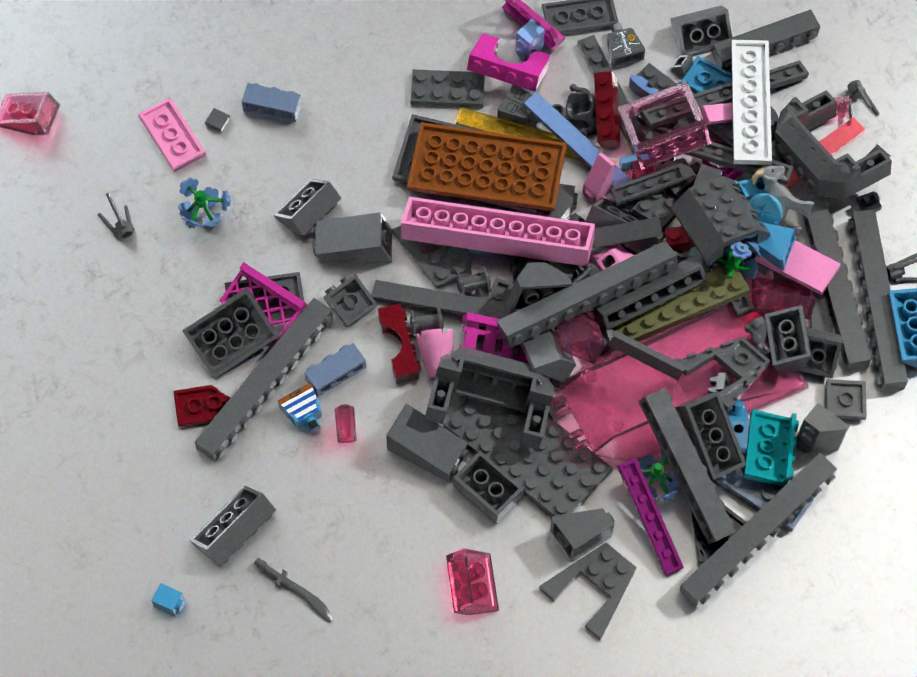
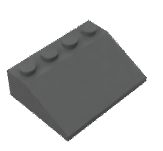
(230, 332)

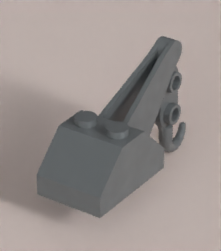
(539, 282)

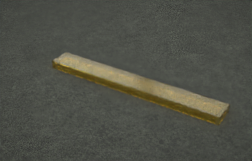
(489, 123)

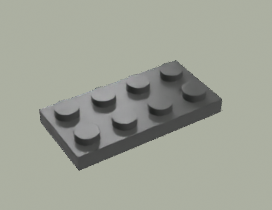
(447, 88)

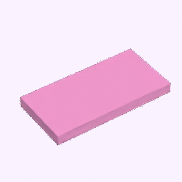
(172, 134)
(806, 268)

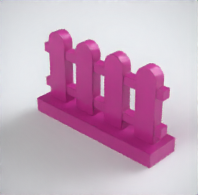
(490, 335)

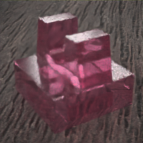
(842, 105)

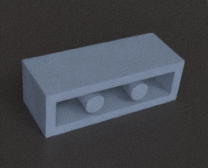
(271, 102)
(335, 369)

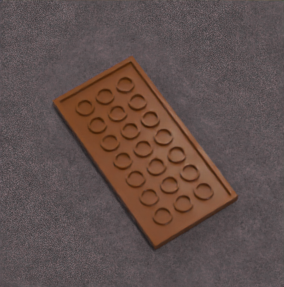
(487, 166)

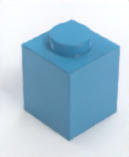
(168, 600)

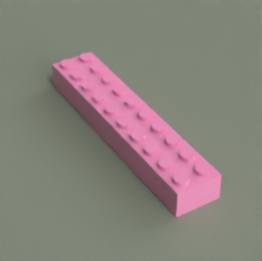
(497, 231)

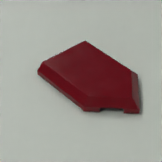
(198, 404)

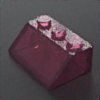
(776, 295)
(581, 337)
(472, 582)

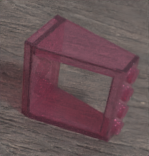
(673, 142)

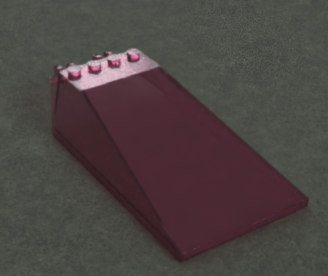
(608, 392)

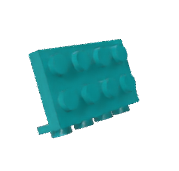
(770, 448)

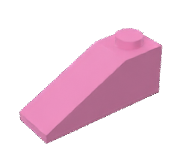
(599, 179)

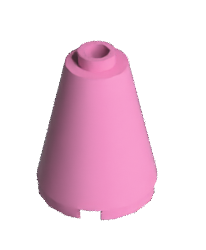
(432, 346)

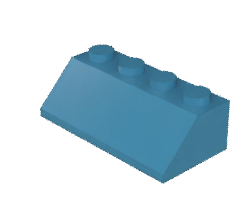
(905, 319)

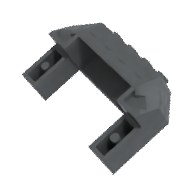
(812, 162)
(496, 382)

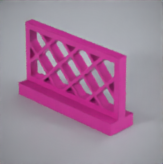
(523, 14)
(272, 288)

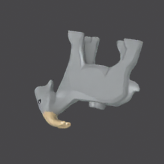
(770, 179)

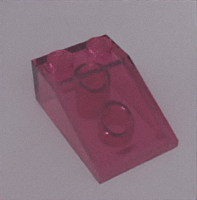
(28, 112)

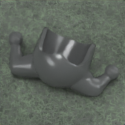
(582, 106)

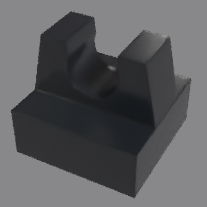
(869, 201)

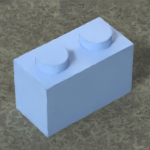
(529, 38)

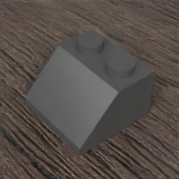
(824, 352)

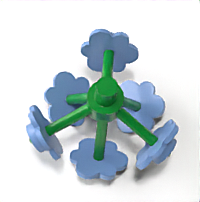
(202, 199)
(736, 254)
(668, 481)

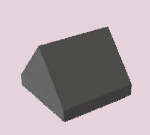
(682, 65)

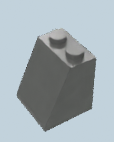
(582, 531)

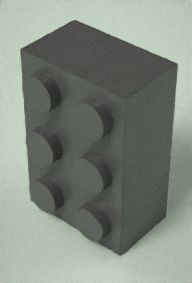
(488, 487)

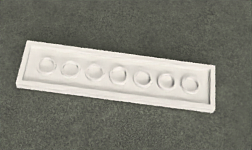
(751, 102)

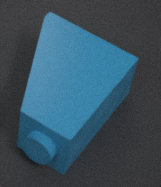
(777, 246)

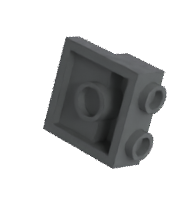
(349, 299)

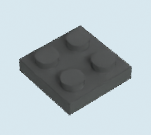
(655, 206)
(846, 398)

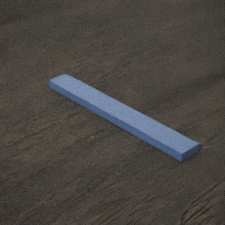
(569, 134)

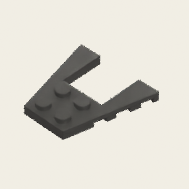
(438, 265)
(738, 359)
(605, 570)

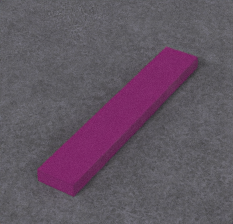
(650, 516)

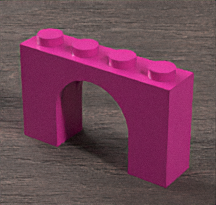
(525, 74)

